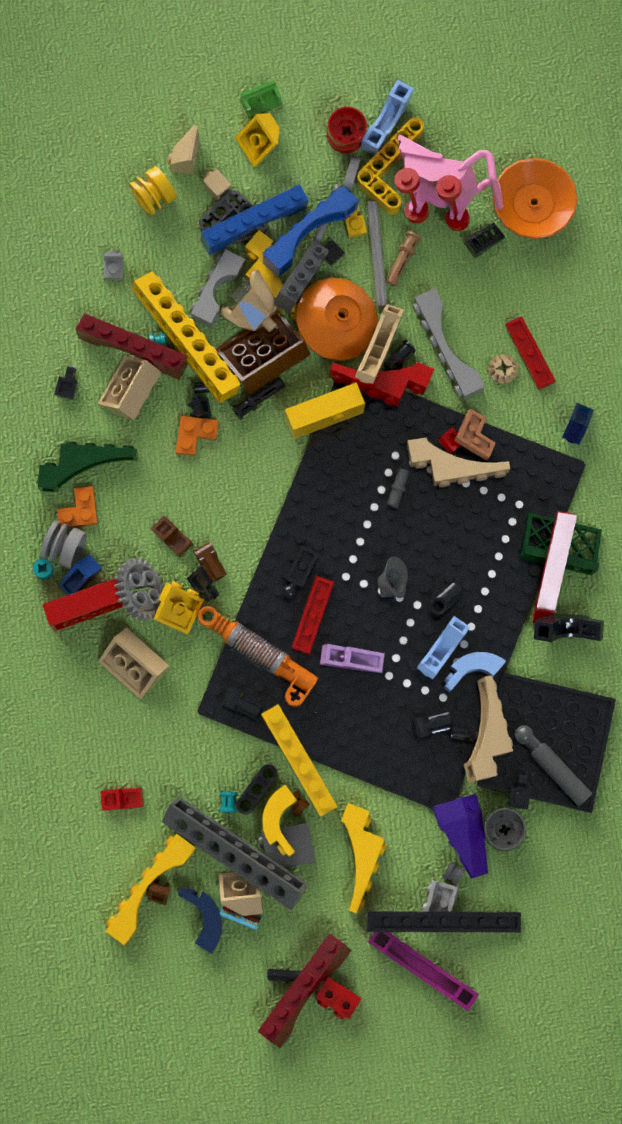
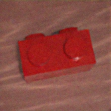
(338, 998)

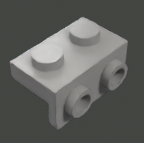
(441, 897)

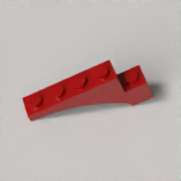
(388, 384)

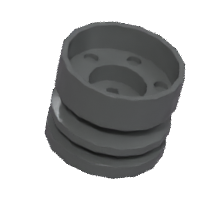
(509, 819)

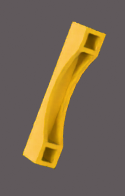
(299, 760)
(125, 923)

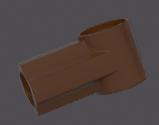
(208, 558)

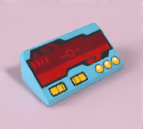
(250, 921)

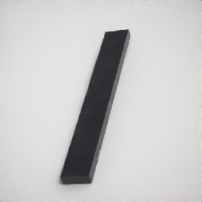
(442, 921)

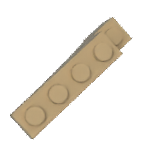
(380, 344)
(448, 468)
(492, 736)

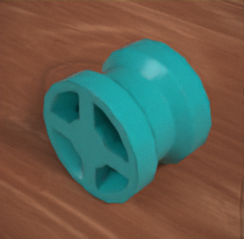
(160, 339)
(45, 571)

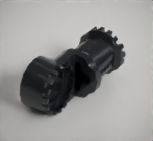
(399, 356)

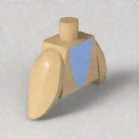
(254, 308)

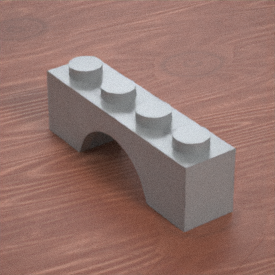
(228, 269)

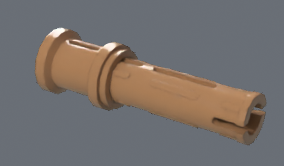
(406, 251)

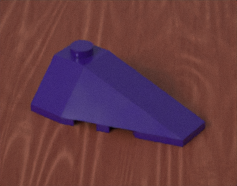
(463, 825)

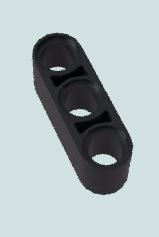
(258, 780)

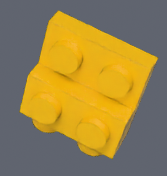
(178, 607)

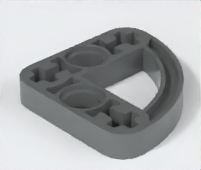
(225, 203)

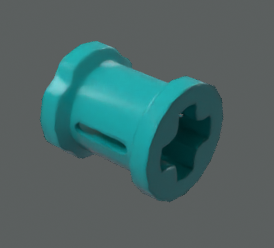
(228, 802)

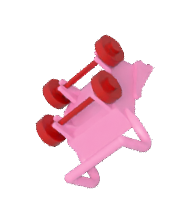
(442, 183)

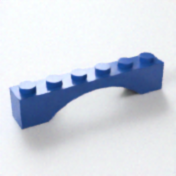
(277, 207)
(336, 208)

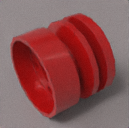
(346, 120)

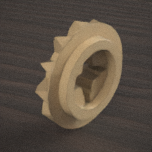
(498, 375)

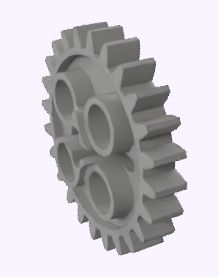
(137, 575)

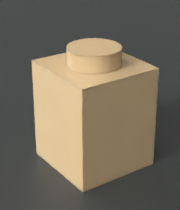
(216, 184)

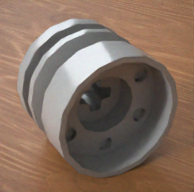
(60, 543)

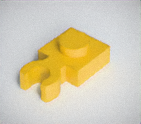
(355, 225)

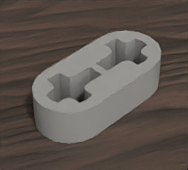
(352, 173)

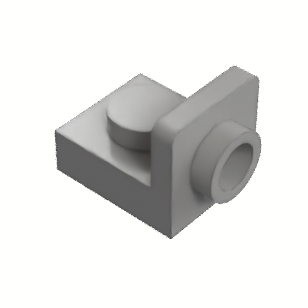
(113, 265)

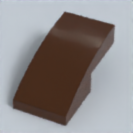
(171, 536)

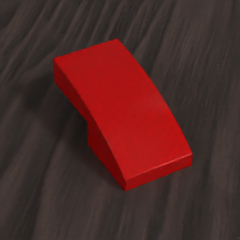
(122, 799)

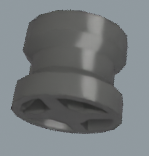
(453, 873)

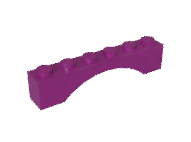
(424, 969)

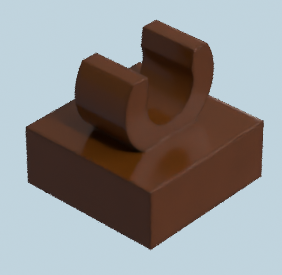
(159, 893)

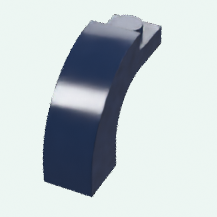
(212, 926)

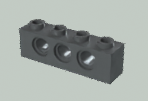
(301, 277)

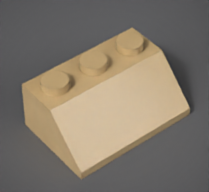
(129, 387)
(133, 663)

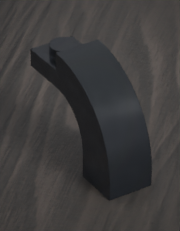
(568, 625)

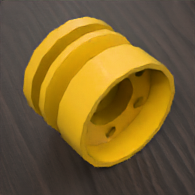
(150, 192)

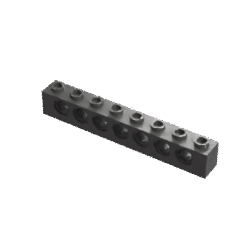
(234, 853)

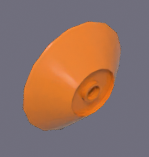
(538, 182)
(324, 328)

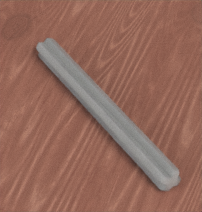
(377, 256)

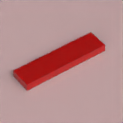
(530, 353)
(312, 615)

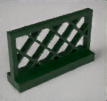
(576, 564)

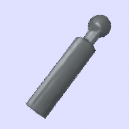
(553, 765)

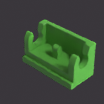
(261, 99)

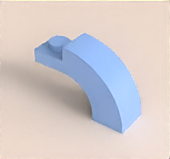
(477, 661)

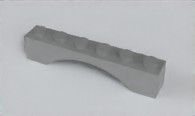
(465, 378)

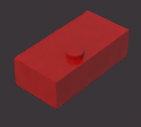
(82, 605)

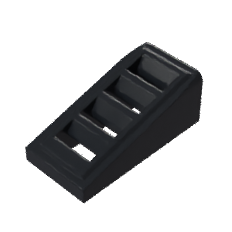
(469, 243)

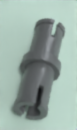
(398, 488)

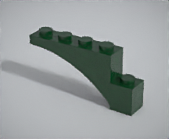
(79, 458)

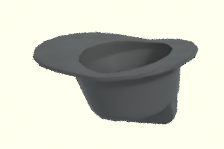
(394, 579)

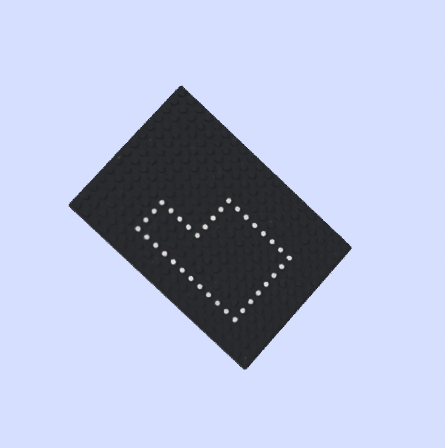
(444, 537)

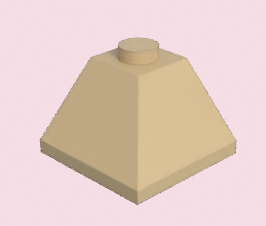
(185, 152)
(239, 894)

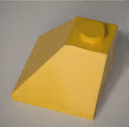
(259, 137)

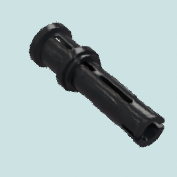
(251, 402)

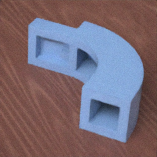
(443, 647)

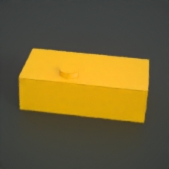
(324, 410)

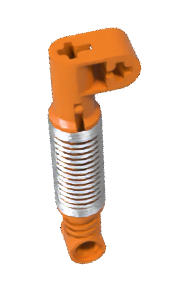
(263, 652)

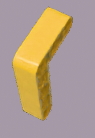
(387, 163)

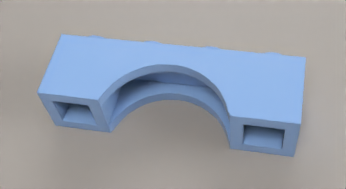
(394, 108)

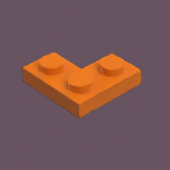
(194, 428)
(85, 511)

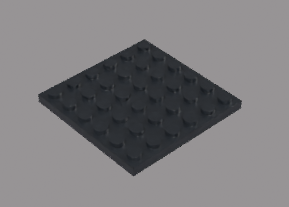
(566, 720)

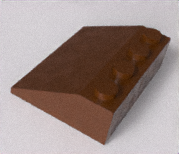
(261, 355)

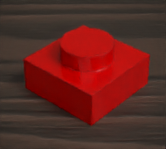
(448, 440)

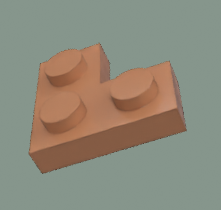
(471, 438)

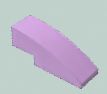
(352, 658)

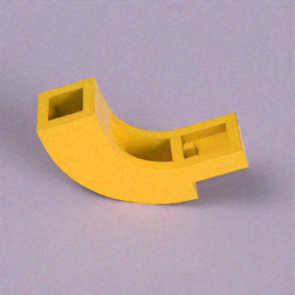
(275, 807)

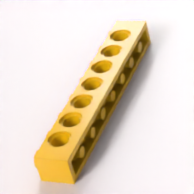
(197, 360)

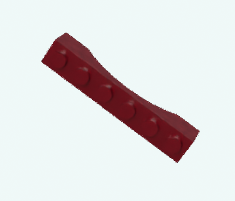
(105, 334)
(284, 1016)

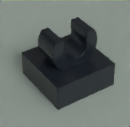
(201, 407)

